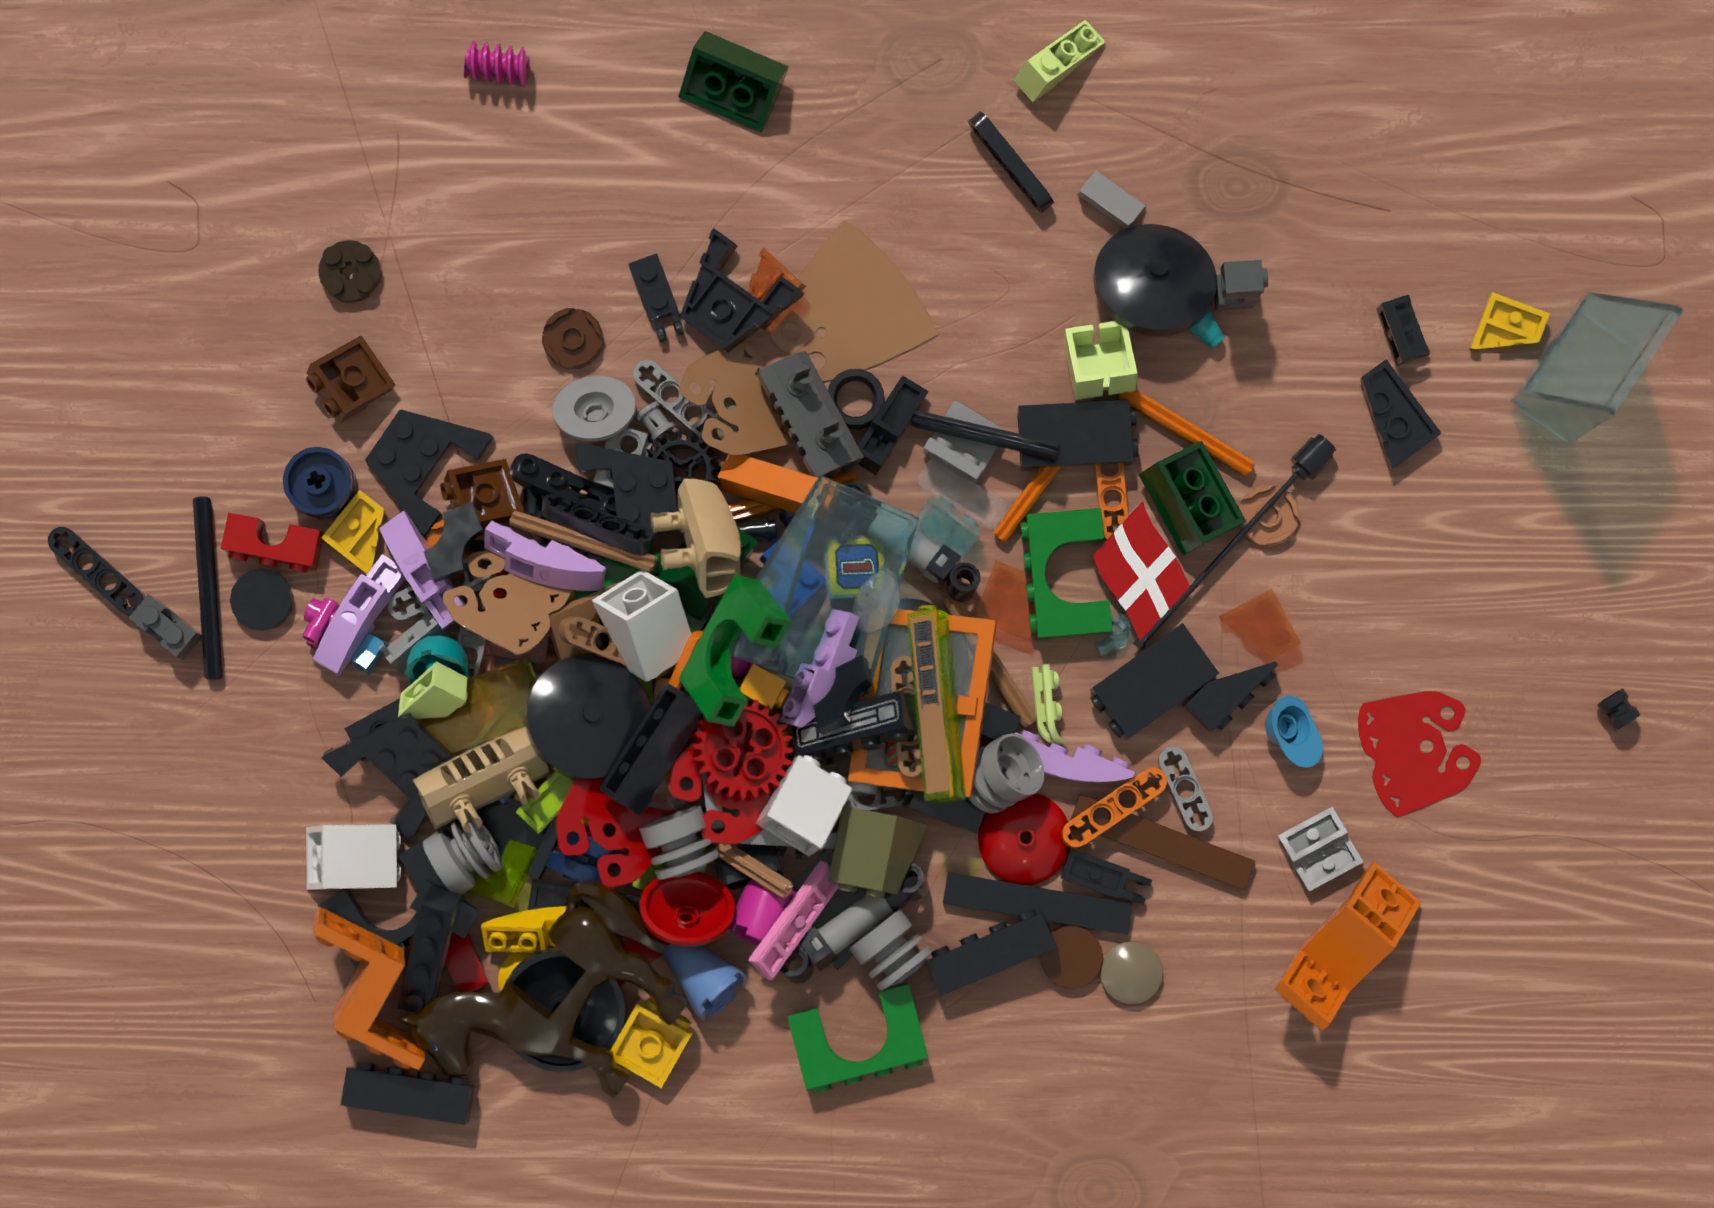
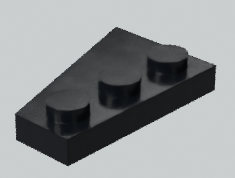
(1397, 414)

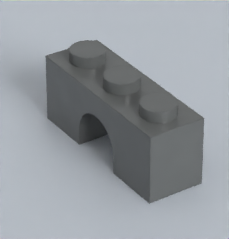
(1240, 284)

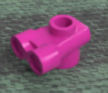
(319, 616)

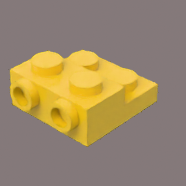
(649, 1044)

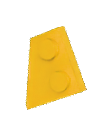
(1508, 323)
(357, 531)

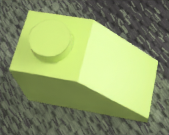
(434, 693)

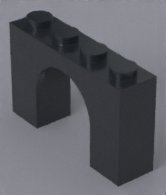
(962, 812)
(346, 906)

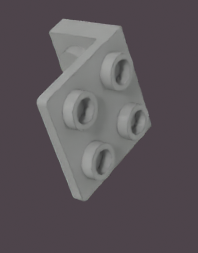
(960, 454)

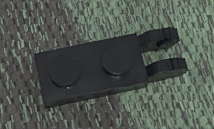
(656, 293)
(1102, 876)

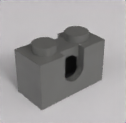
(176, 638)

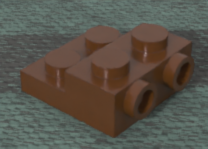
(349, 379)
(485, 486)

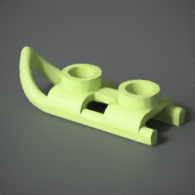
(1050, 710)

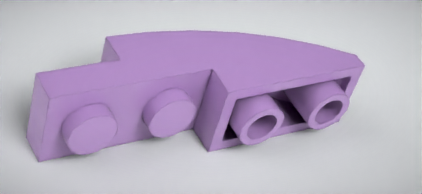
(407, 549)
(550, 566)
(357, 613)
(815, 680)
(1084, 765)

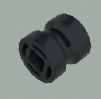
(1618, 709)

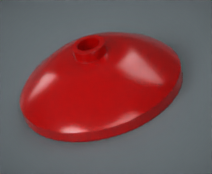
(1021, 862)
(687, 909)

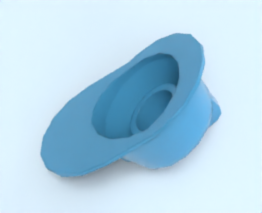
(1294, 731)

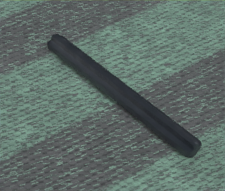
(207, 588)

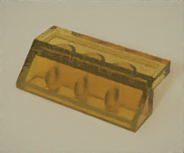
(492, 707)

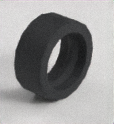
(866, 378)

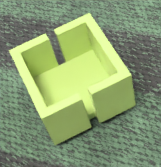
(1103, 365)

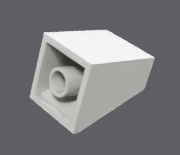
(645, 623)
(805, 805)
(352, 857)

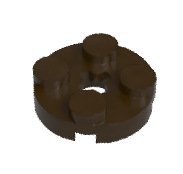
(361, 257)

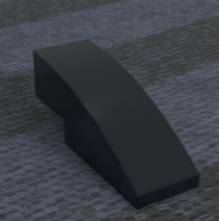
(890, 424)

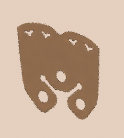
(753, 413)
(505, 618)

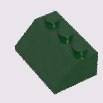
(732, 81)
(1192, 497)
(686, 582)

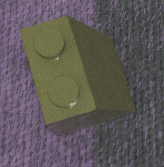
(874, 851)

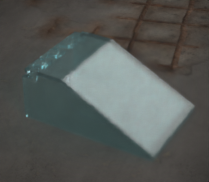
(1593, 362)
(820, 566)

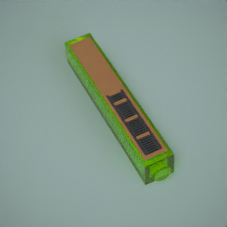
(936, 705)

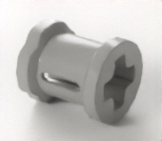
(655, 421)

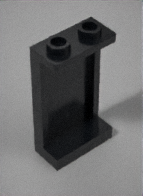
(1085, 430)
(1153, 682)
(507, 825)

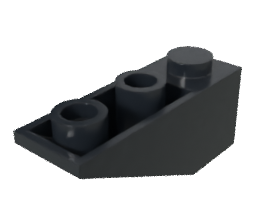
(1220, 697)

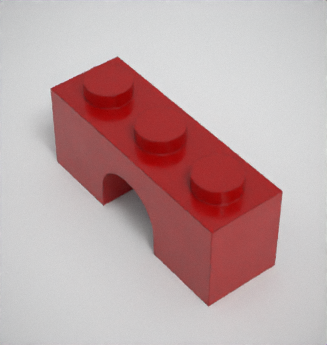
(244, 539)

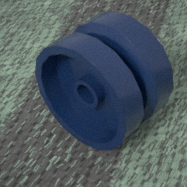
(302, 477)
(580, 867)

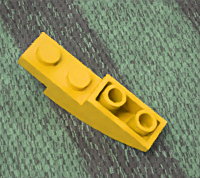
(521, 930)

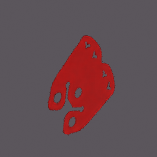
(1399, 755)
(588, 801)
(736, 828)

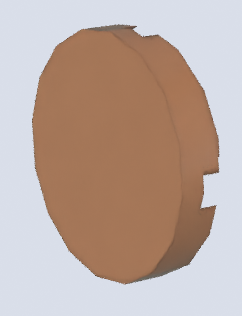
(1277, 523)

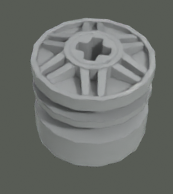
(1006, 773)
(678, 843)
(460, 856)
(890, 950)

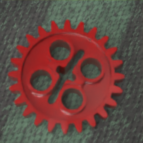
(768, 758)

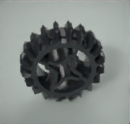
(691, 462)

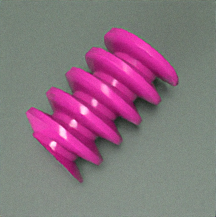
(497, 64)

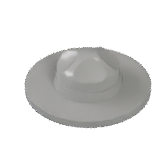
(594, 408)

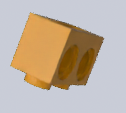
(765, 688)

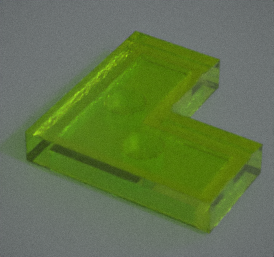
(506, 884)

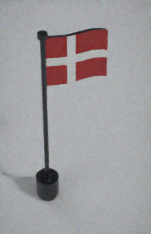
(1146, 572)

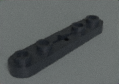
(548, 478)

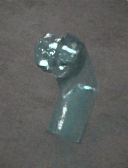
(1118, 637)

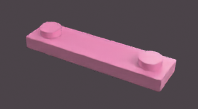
(794, 922)

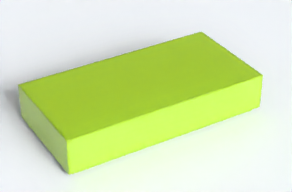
(546, 807)

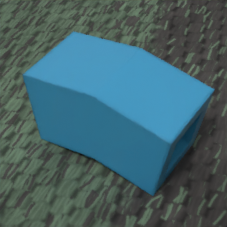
(368, 654)

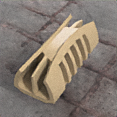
(709, 536)
(481, 778)

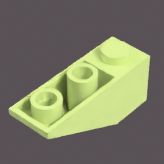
(1057, 60)

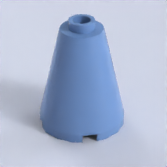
(704, 977)

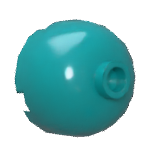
(433, 649)

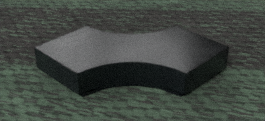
(447, 555)
(849, 683)

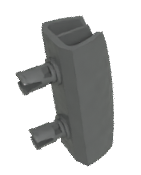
(810, 415)

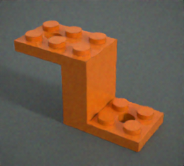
(1348, 946)
(367, 989)

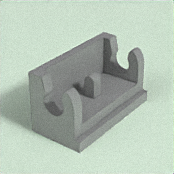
(399, 650)

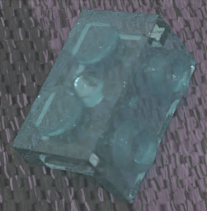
(947, 527)

